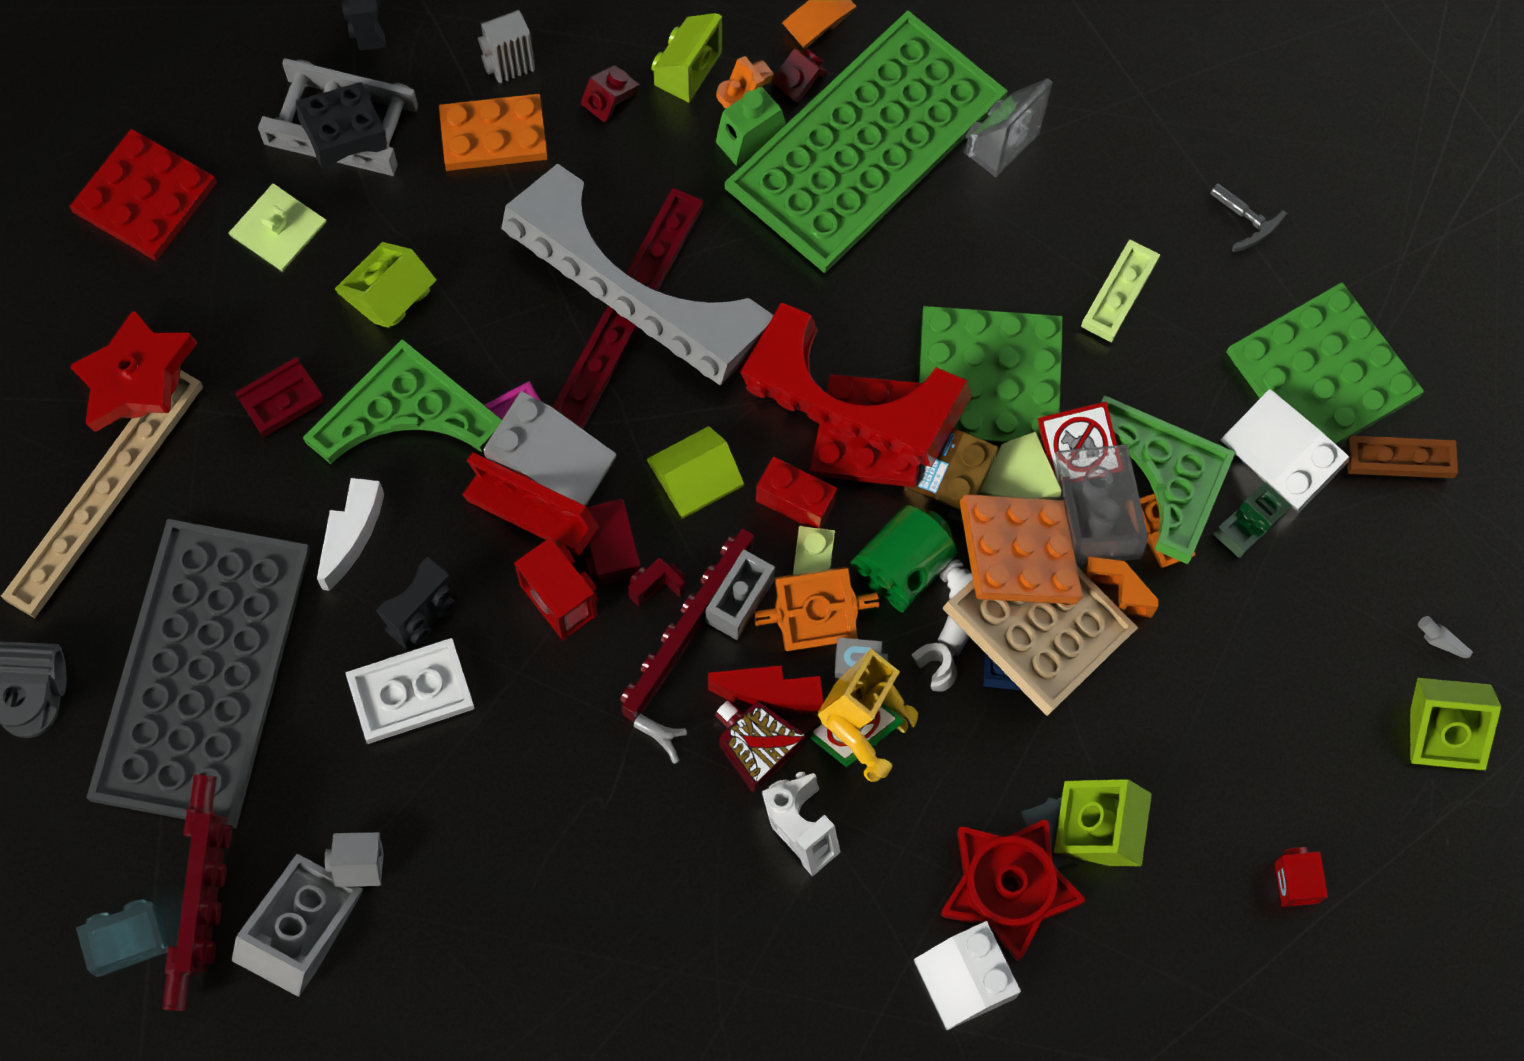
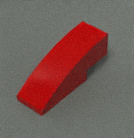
(767, 687)

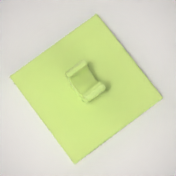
(277, 227)

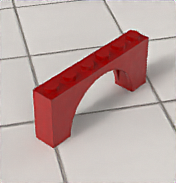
(910, 426)

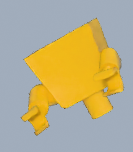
(855, 703)

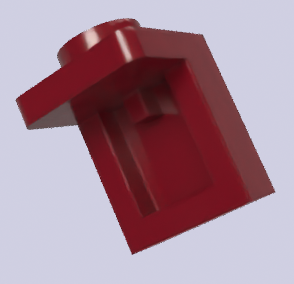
(799, 73)
(608, 90)
(648, 581)

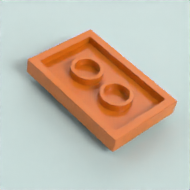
(492, 132)

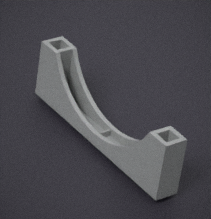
(706, 335)

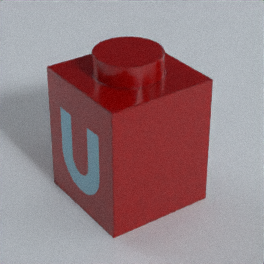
(1300, 877)

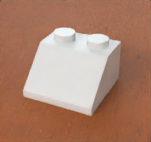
(967, 975)

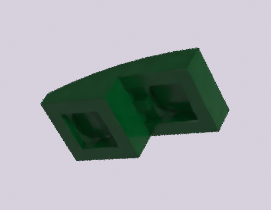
(1252, 520)

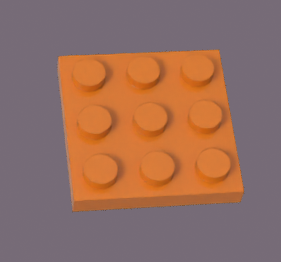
(1020, 549)

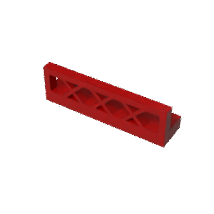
(530, 505)

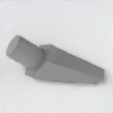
(1442, 638)

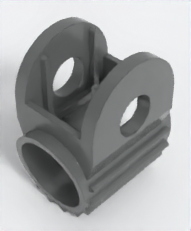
(34, 675)

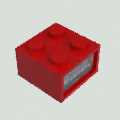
(557, 588)

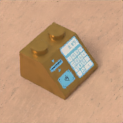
(957, 470)

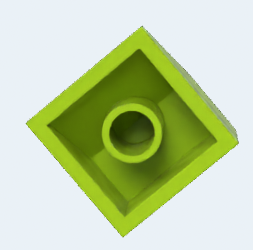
(689, 55)
(387, 284)
(1452, 723)
(1103, 822)

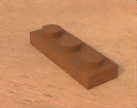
(1402, 457)

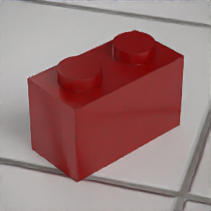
(795, 494)

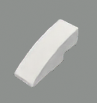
(349, 531)

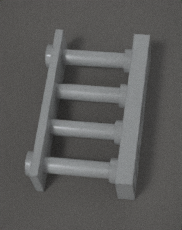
(288, 136)

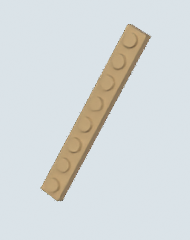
(96, 502)

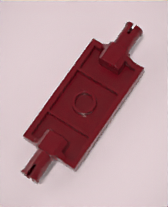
(200, 906)

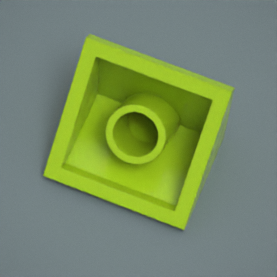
(696, 471)

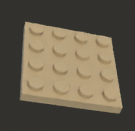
(1041, 644)

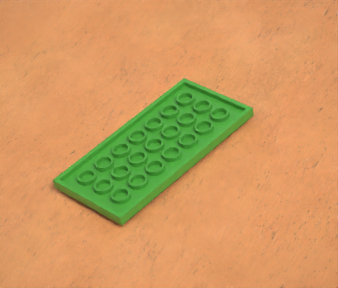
(865, 141)

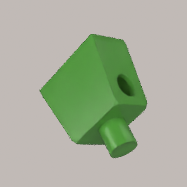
(752, 122)

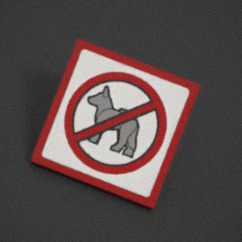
(1076, 430)

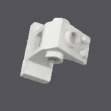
(812, 842)

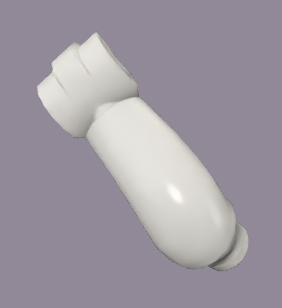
(952, 637)

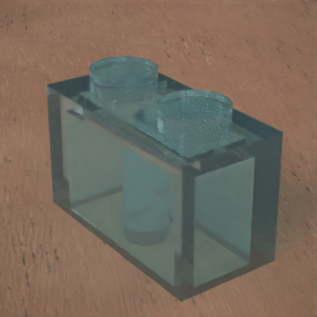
(123, 937)

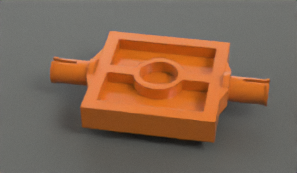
(816, 608)

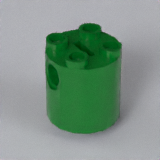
(906, 556)

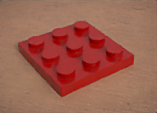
(143, 194)
(855, 458)

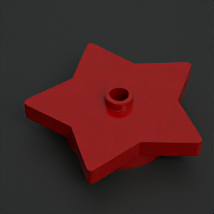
(133, 373)
(1018, 858)

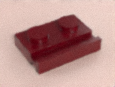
(280, 397)

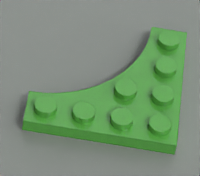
(401, 395)
(1181, 471)

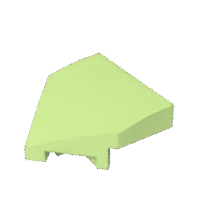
(1022, 471)

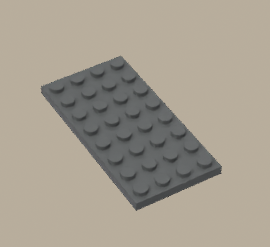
(199, 670)

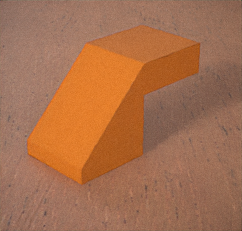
(1133, 595)

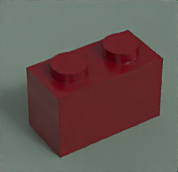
(612, 546)

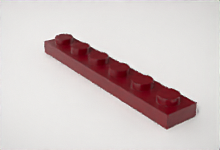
(678, 636)

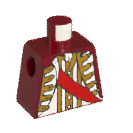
(757, 741)

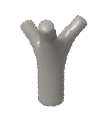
(661, 734)

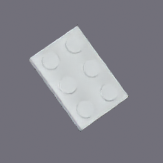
(409, 690)

